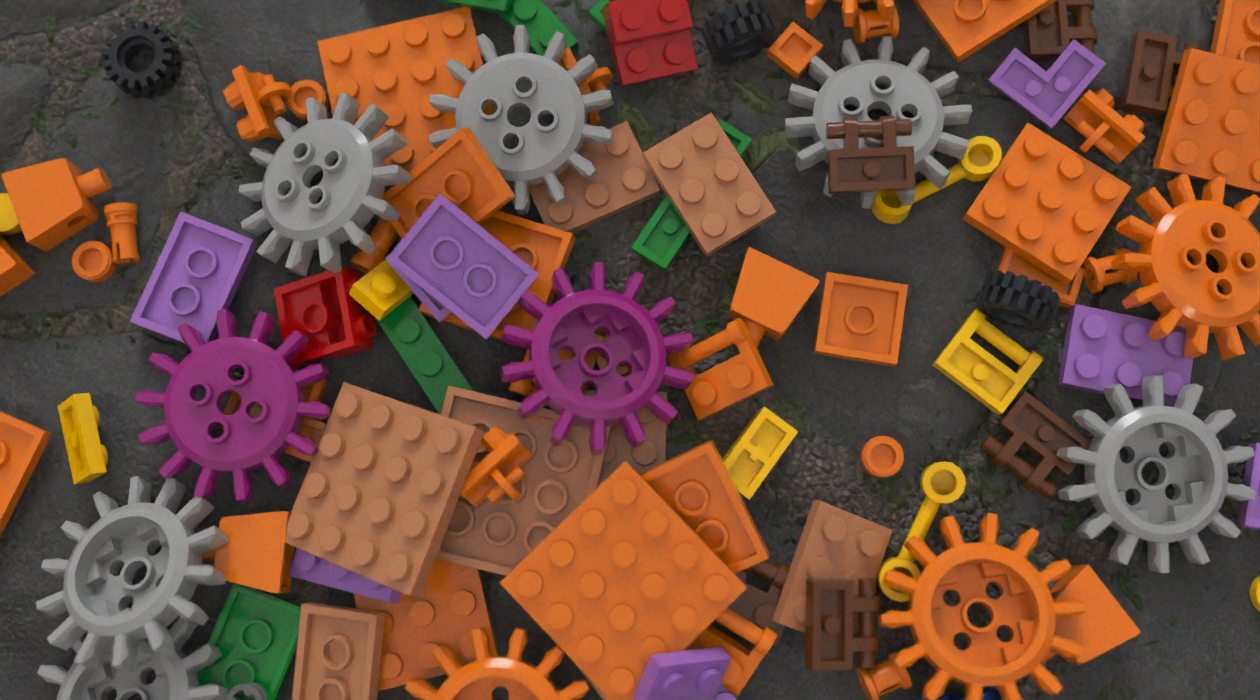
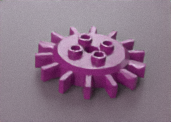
(631, 342)
(246, 440)

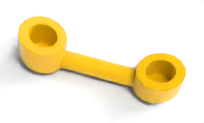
(977, 165)
(940, 484)

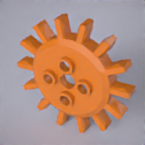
(1187, 291)
(1022, 607)
(488, 672)

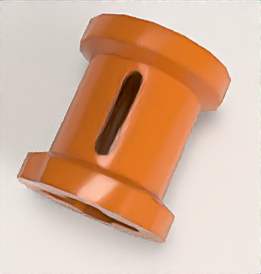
(871, 24)
(1095, 275)
(882, 678)

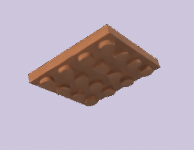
(553, 484)
(382, 488)

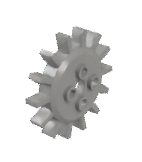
(885, 87)
(554, 91)
(349, 188)
(1193, 467)
(128, 538)
(174, 678)

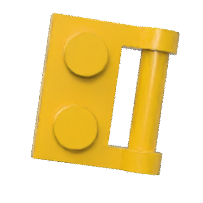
(980, 371)

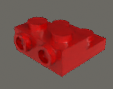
(649, 39)
(325, 315)

